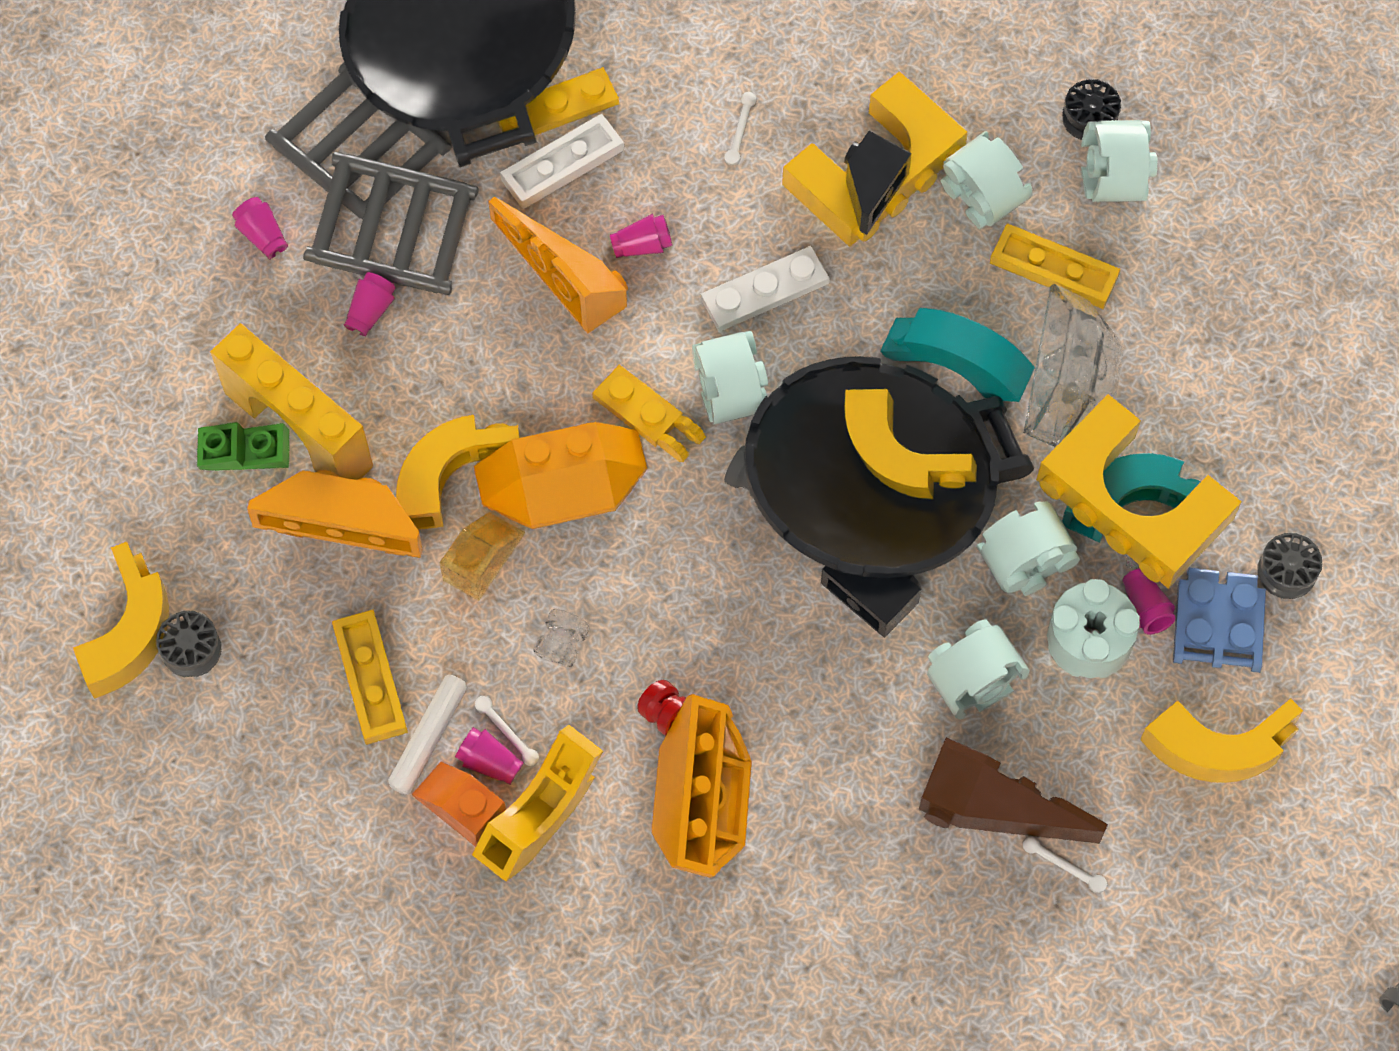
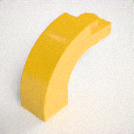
(871, 431)
(437, 458)
(131, 644)
(1217, 757)
(551, 797)

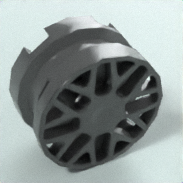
(1289, 567)
(189, 645)

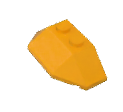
(562, 474)
(337, 511)
(702, 788)

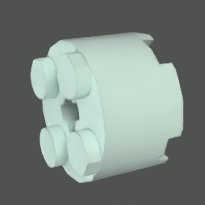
(1118, 160)
(985, 180)
(730, 376)
(1028, 549)
(1097, 607)
(976, 669)

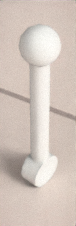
(732, 156)
(484, 705)
(1096, 883)

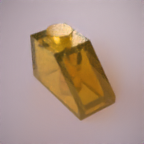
(479, 554)

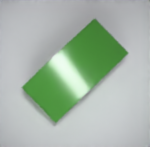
(238, 448)

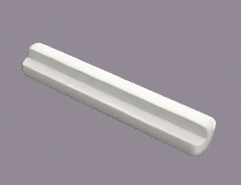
(427, 734)

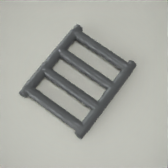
(310, 162)
(384, 174)

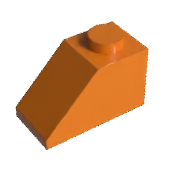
(459, 800)

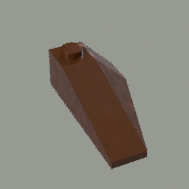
(974, 795)

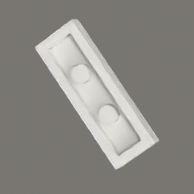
(562, 161)
(764, 288)

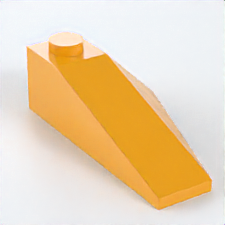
(572, 274)

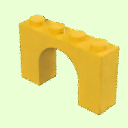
(919, 127)
(261, 379)
(1160, 543)

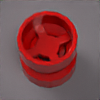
(660, 704)

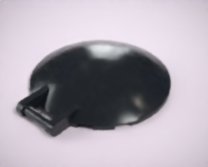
(457, 62)
(829, 501)

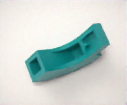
(964, 347)
(1139, 479)

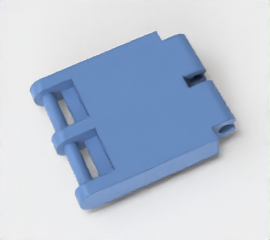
(1220, 618)

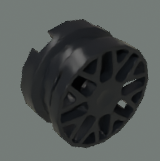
(1089, 106)

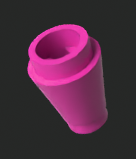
(259, 226)
(642, 237)
(369, 302)
(1150, 602)
(487, 756)

